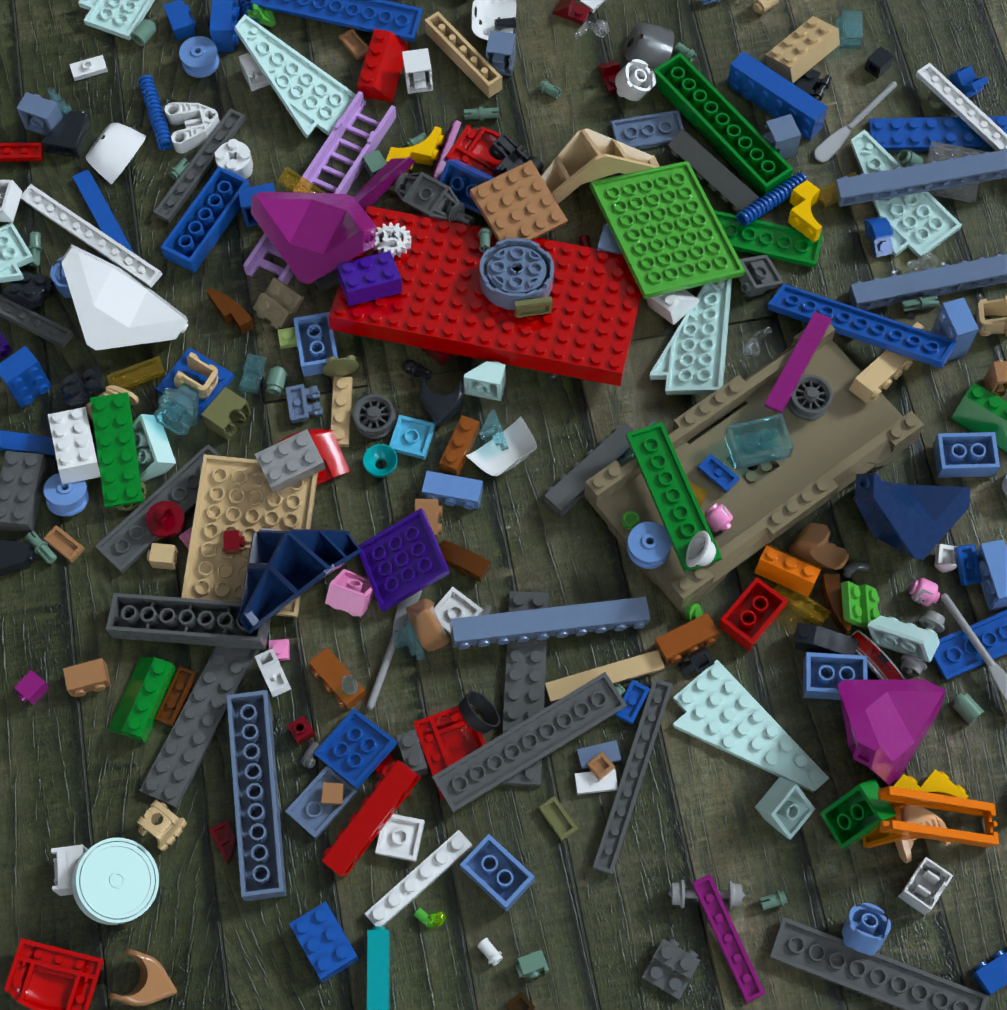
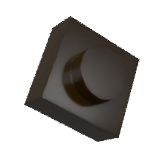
(520, 1002)

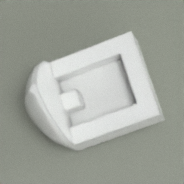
(945, 558)

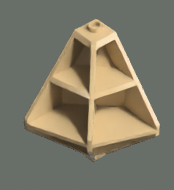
(589, 158)

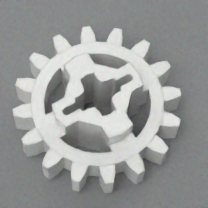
(391, 239)

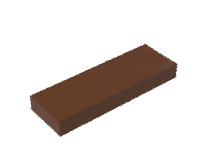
(175, 696)

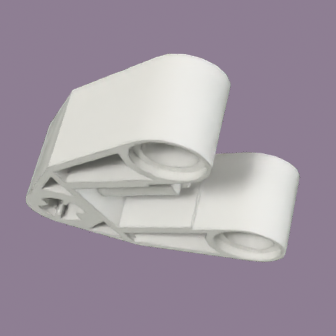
(199, 123)

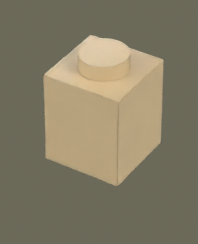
(162, 556)

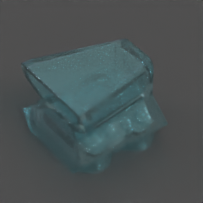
(178, 409)

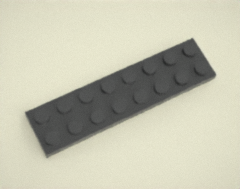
(132, 537)

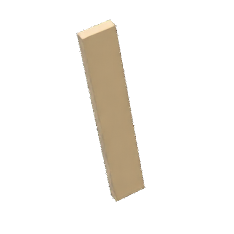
(617, 672)

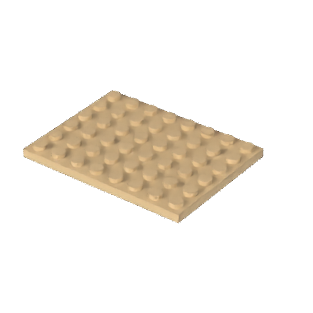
(238, 497)

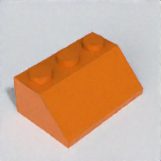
(787, 570)

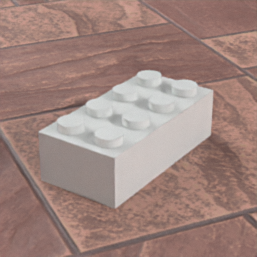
(73, 445)

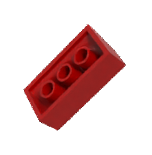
(382, 66)

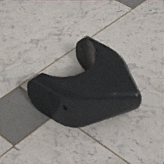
(441, 408)

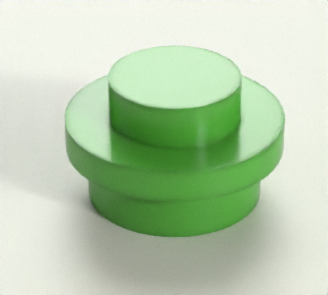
(630, 520)
(693, 611)

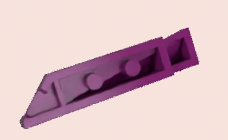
(383, 181)

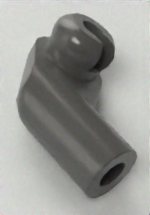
(854, 566)
(308, 757)

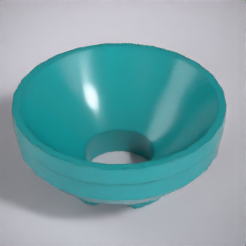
(377, 453)

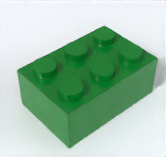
(857, 814)

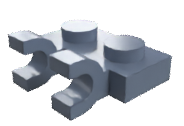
(298, 405)

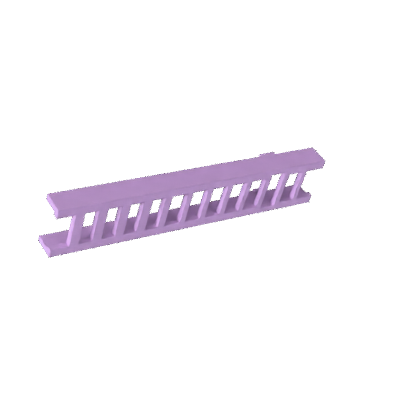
(319, 163)

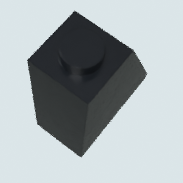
(68, 135)
(15, 556)

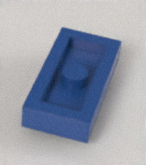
(718, 473)
(967, 564)
(634, 700)

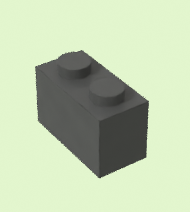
(412, 752)

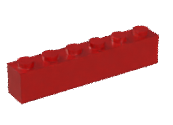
(371, 818)

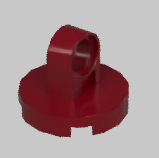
(165, 519)

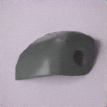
(653, 48)

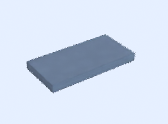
(647, 130)

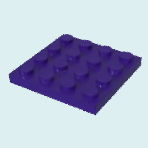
(403, 560)

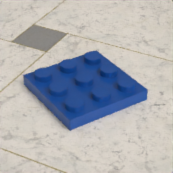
(224, 378)
(355, 748)

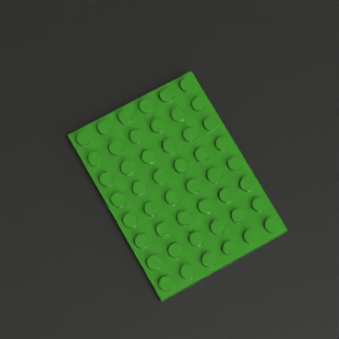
(666, 229)

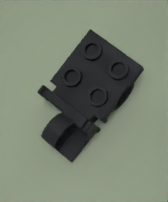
(510, 155)

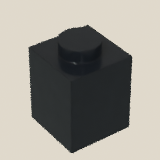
(879, 62)

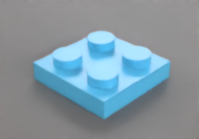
(412, 436)

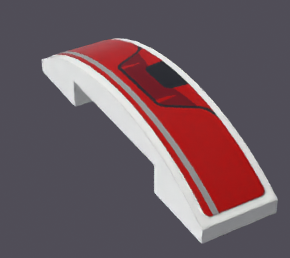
(876, 659)

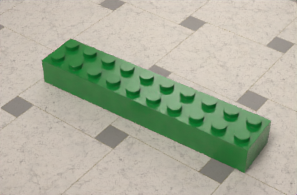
(722, 125)

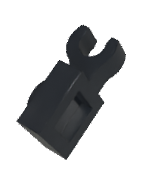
(698, 661)

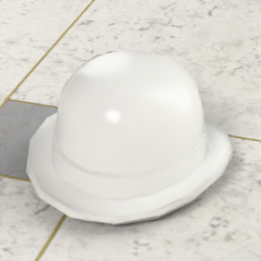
(700, 550)

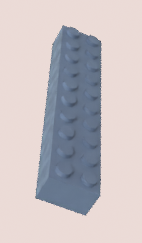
(256, 796)

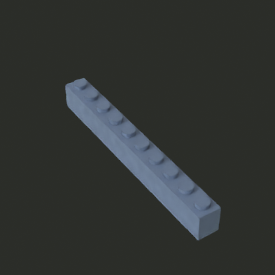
(921, 178)
(929, 282)
(548, 622)

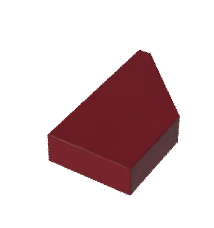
(224, 839)

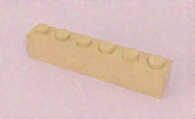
(463, 54)
(881, 373)

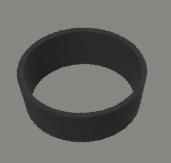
(484, 706)

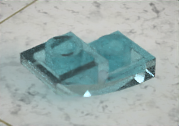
(64, 108)
(253, 373)

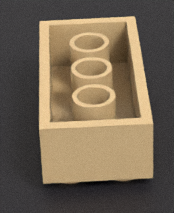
(803, 49)

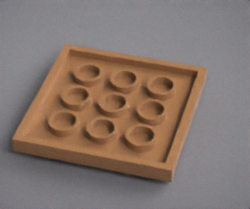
(518, 204)

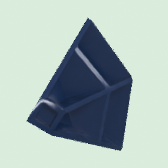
(909, 515)
(286, 566)

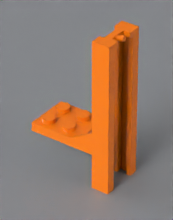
(897, 830)

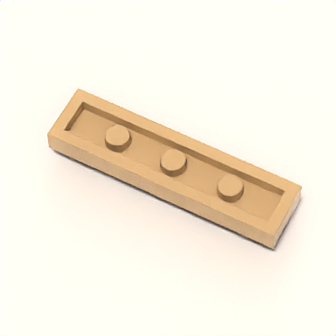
(341, 409)

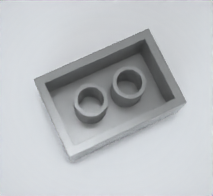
(290, 461)

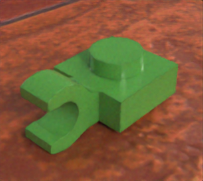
(263, 15)

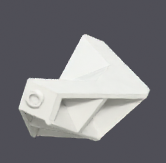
(115, 305)

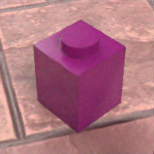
(31, 688)

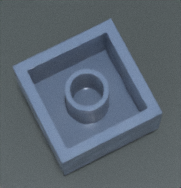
(39, 113)

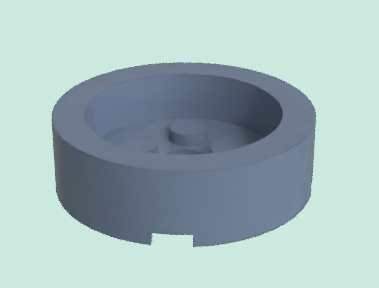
(503, 285)

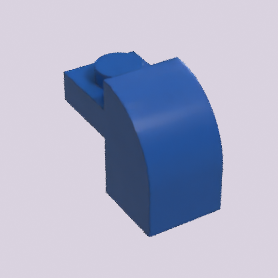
(966, 81)
(880, 233)

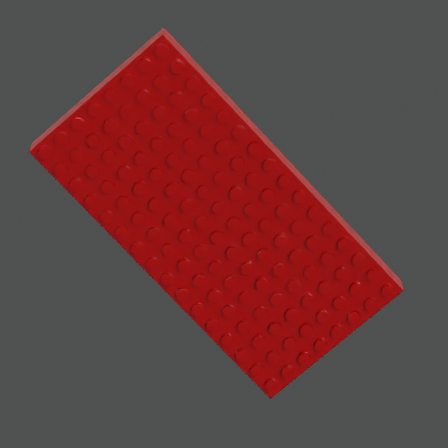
(449, 313)

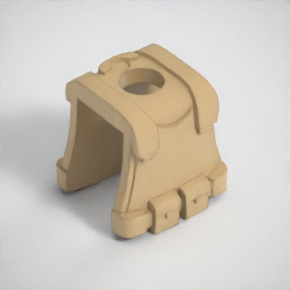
(992, 326)
(202, 368)
(167, 830)

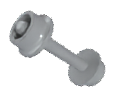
(912, 665)
(733, 894)

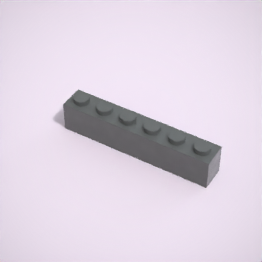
(713, 171)
(572, 486)

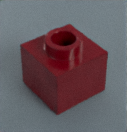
(233, 542)
(304, 735)

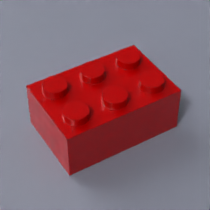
(752, 614)

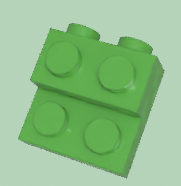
(859, 604)

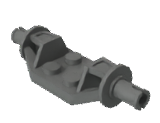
(431, 198)

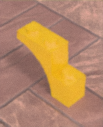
(422, 153)
(800, 216)
(936, 783)

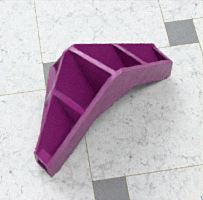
(314, 229)
(888, 721)

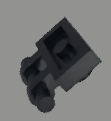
(810, 80)

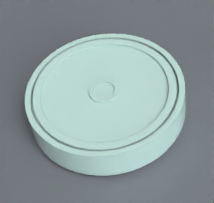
(115, 881)

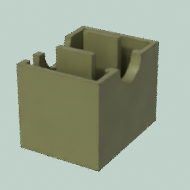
(224, 412)

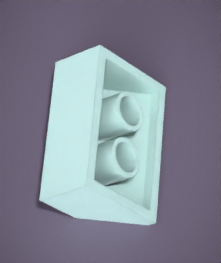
(152, 447)
(904, 637)

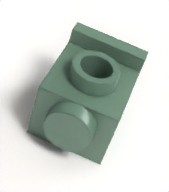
(532, 965)

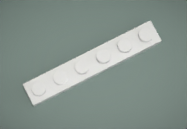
(418, 879)

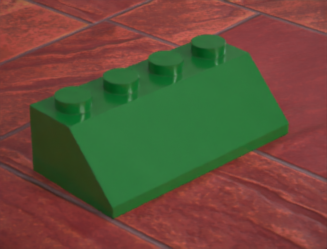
(983, 412)
(142, 698)

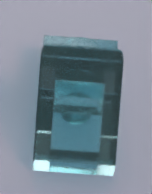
(493, 428)
(407, 636)

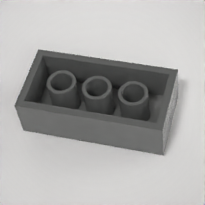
(21, 490)

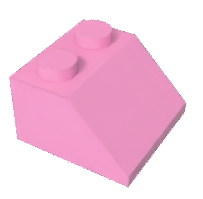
(350, 593)

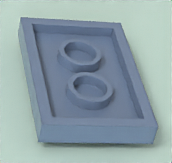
(309, 810)

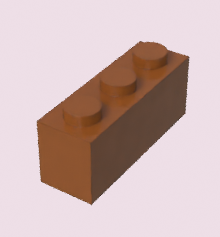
(459, 446)
(686, 639)
(331, 672)

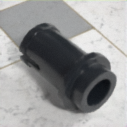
(505, 23)

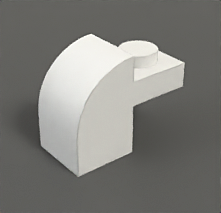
(272, 672)

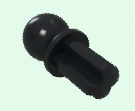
(416, 369)

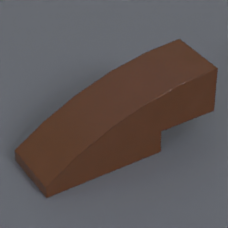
(230, 311)
(465, 561)
(833, 599)

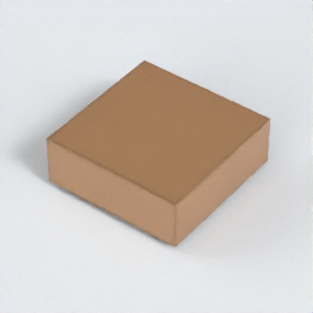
(600, 766)
(332, 793)

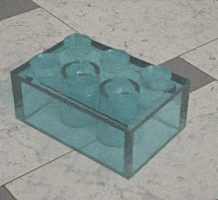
(758, 441)

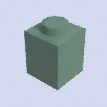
(374, 163)

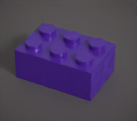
(369, 278)

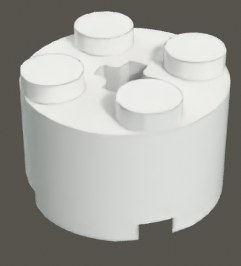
(635, 80)
(235, 158)

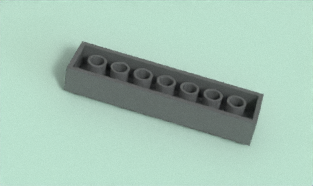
(181, 621)

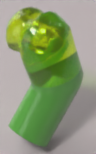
(430, 920)

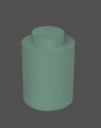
(143, 32)
(967, 708)

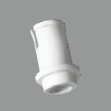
(490, 952)

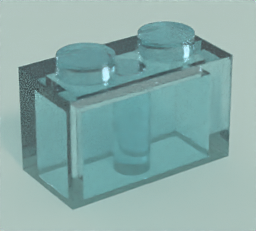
(850, 29)

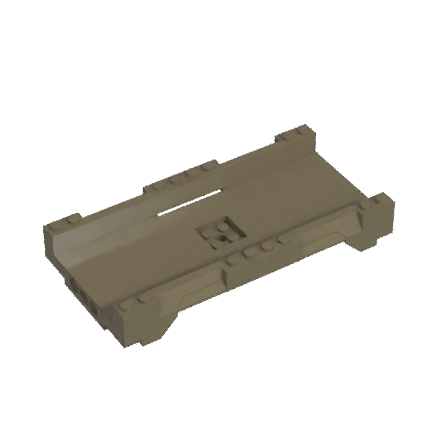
(777, 493)

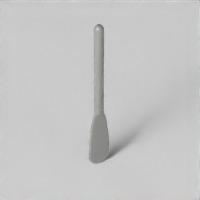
(835, 141)
(400, 616)
(997, 673)

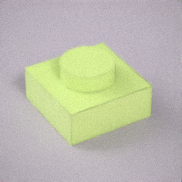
(287, 338)

